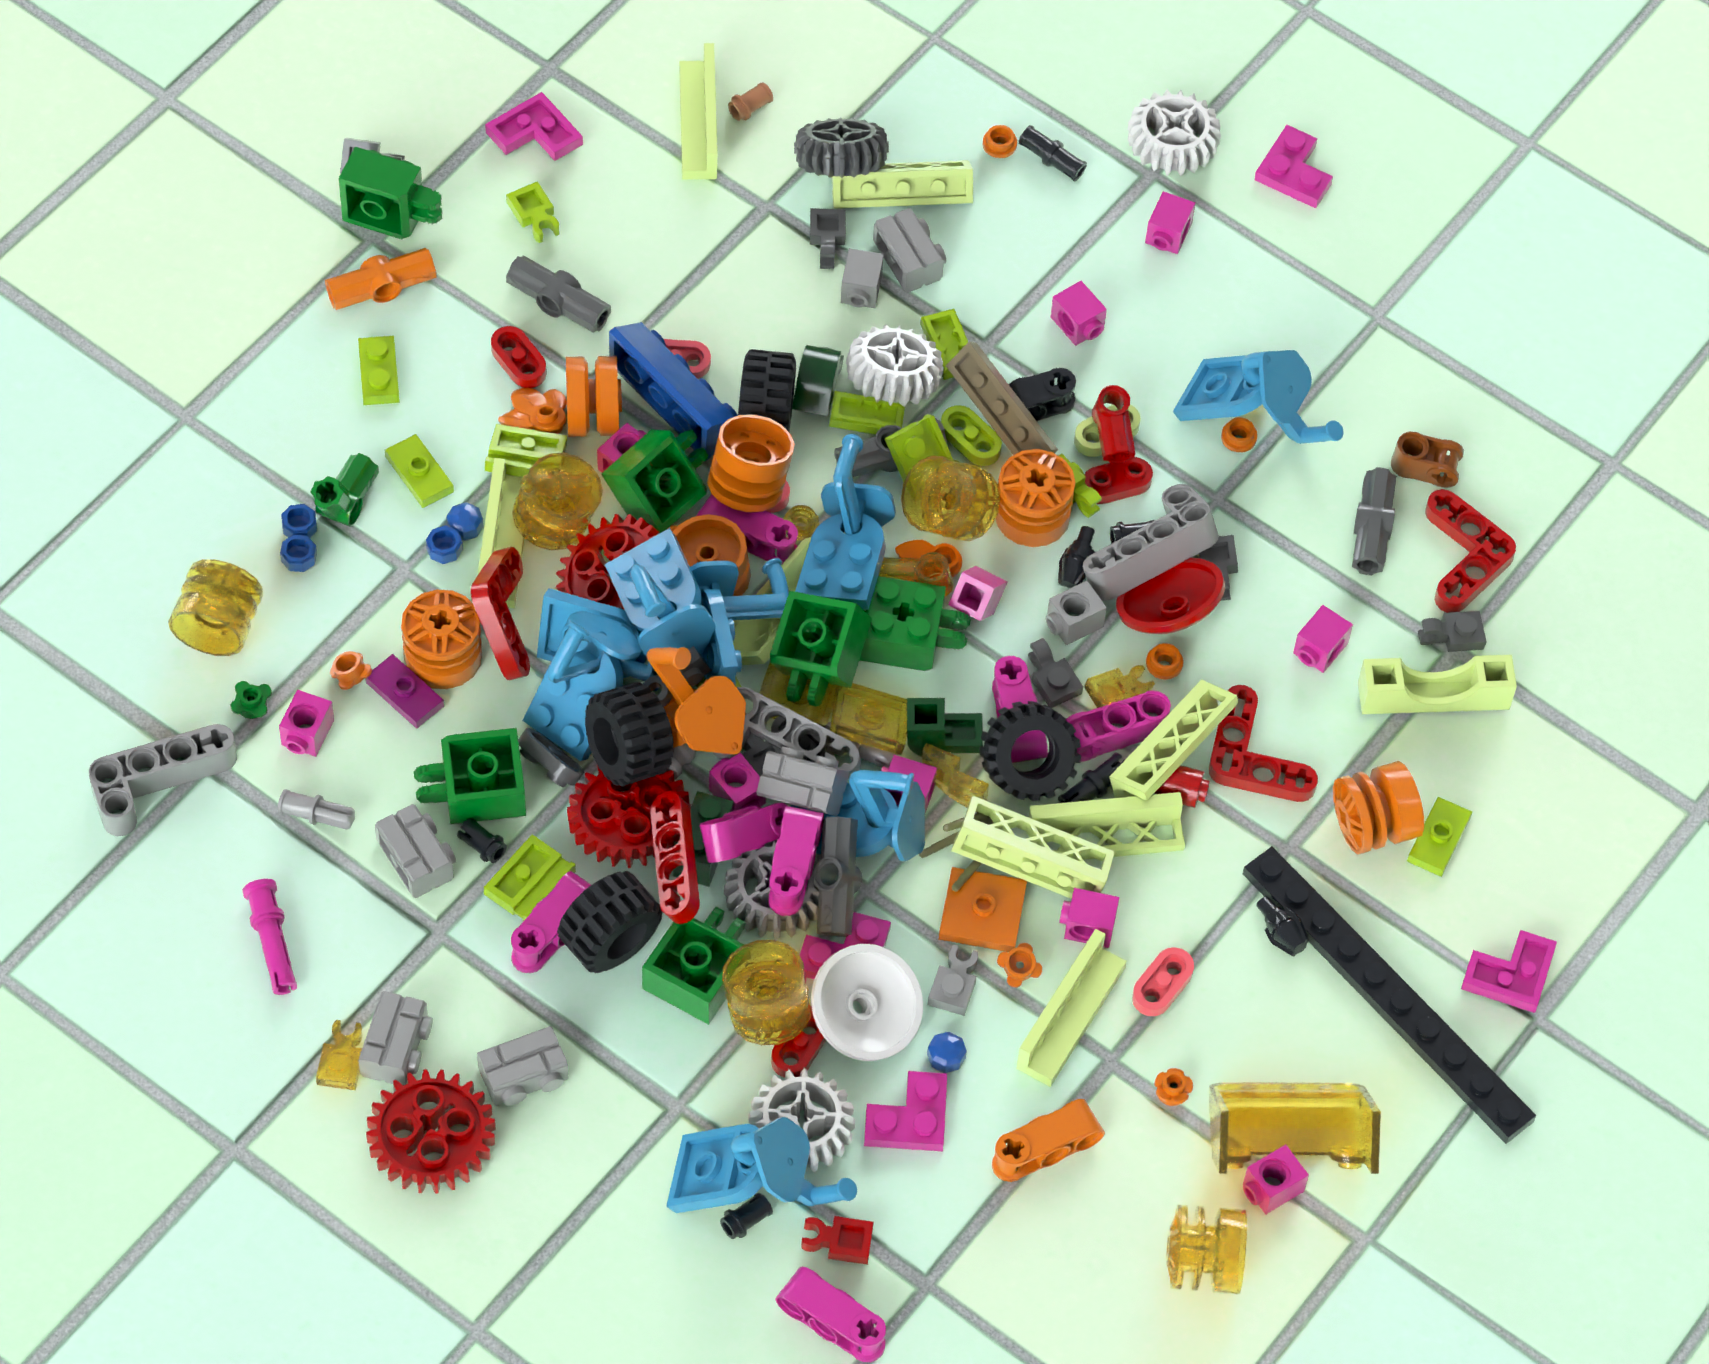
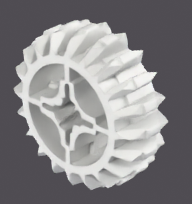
(1175, 143)
(894, 365)
(836, 1122)

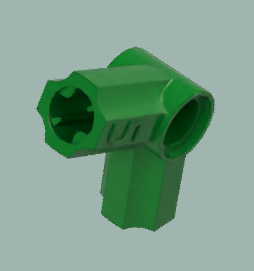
(343, 497)

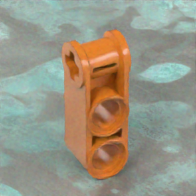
(1046, 1141)

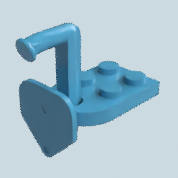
(1243, 383)
(848, 563)
(654, 583)
(717, 586)
(553, 627)
(573, 679)
(879, 817)
(739, 1160)

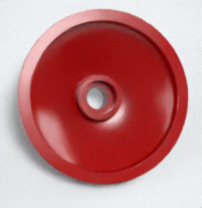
(1173, 598)

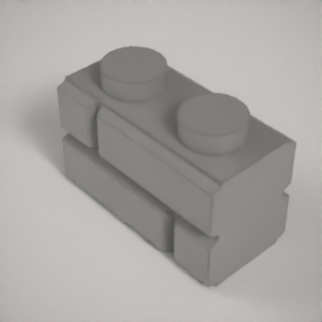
(909, 249)
(802, 782)
(415, 851)
(394, 1038)
(523, 1067)

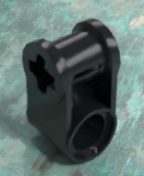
(1042, 396)

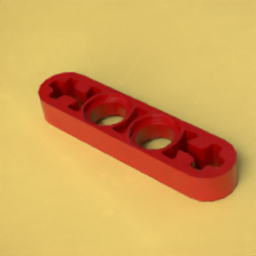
(668, 859)

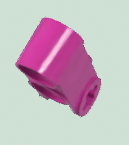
(762, 530)
(1011, 686)
(1100, 737)
(741, 831)
(794, 859)
(537, 935)
(833, 1315)

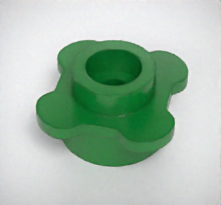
(254, 708)

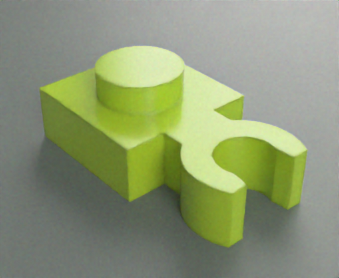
(533, 207)
(1083, 495)

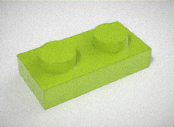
(378, 370)

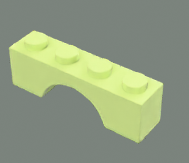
(1478, 685)

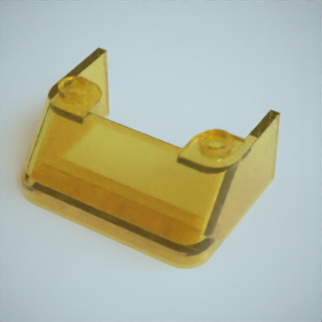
(1305, 1116)

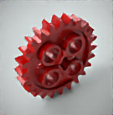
(586, 569)
(624, 814)
(403, 1112)

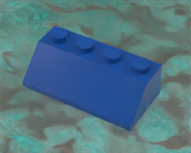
(668, 384)

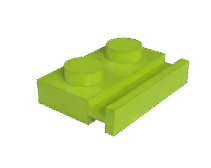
(916, 443)
(522, 448)
(527, 877)

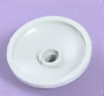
(886, 993)

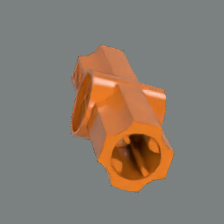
(380, 278)

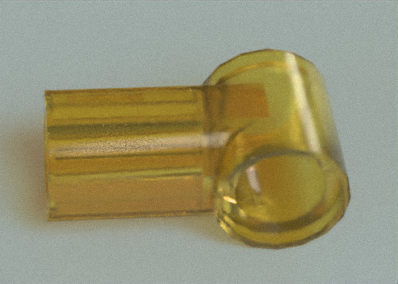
(920, 570)

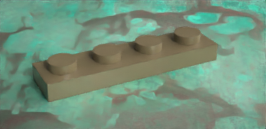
(997, 401)

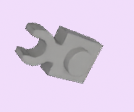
(954, 985)

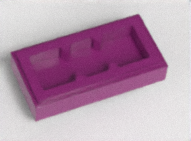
(404, 691)

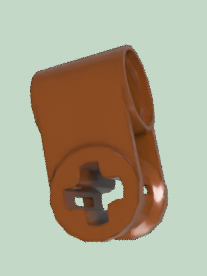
(1427, 459)

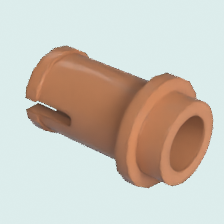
(747, 103)

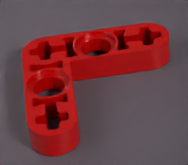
(1479, 556)
(489, 599)
(1245, 762)

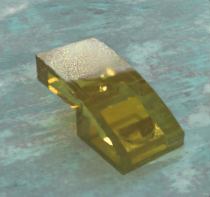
(949, 778)

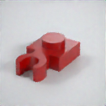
(847, 1238)

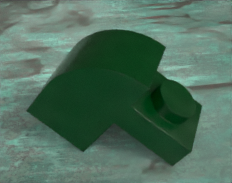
(817, 379)
(946, 731)

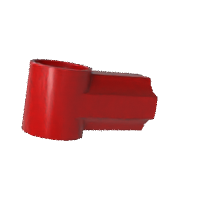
(1114, 426)

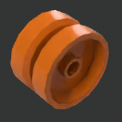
(593, 396)
(715, 539)

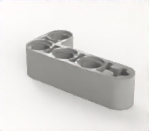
(1155, 547)
(795, 729)
(217, 756)

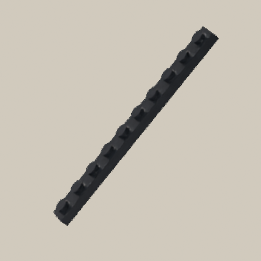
(1392, 997)

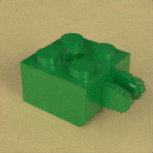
(386, 194)
(658, 478)
(908, 624)
(819, 643)
(479, 776)
(690, 964)

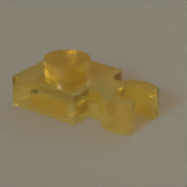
(1114, 686)
(340, 1062)

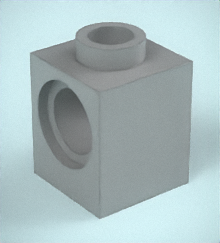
(862, 278)
(1079, 600)

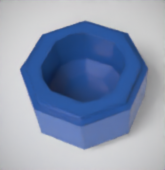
(465, 519)
(299, 520)
(444, 544)
(298, 553)
(946, 1052)

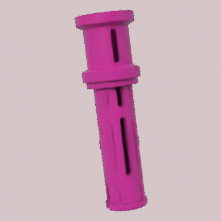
(267, 920)

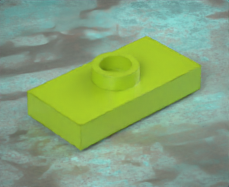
(947, 334)
(863, 413)
(419, 470)
(1440, 836)

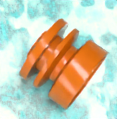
(750, 463)
(1035, 497)
(442, 638)
(1378, 807)

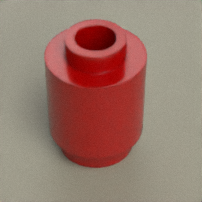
(1189, 783)

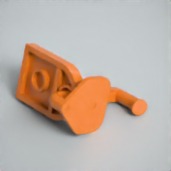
(701, 717)

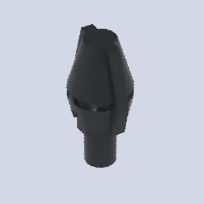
(1071, 561)
(1283, 927)

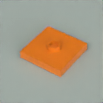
(983, 910)

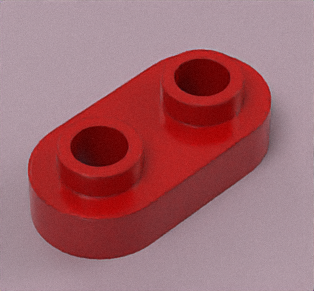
(519, 360)
(1119, 480)
(802, 1048)

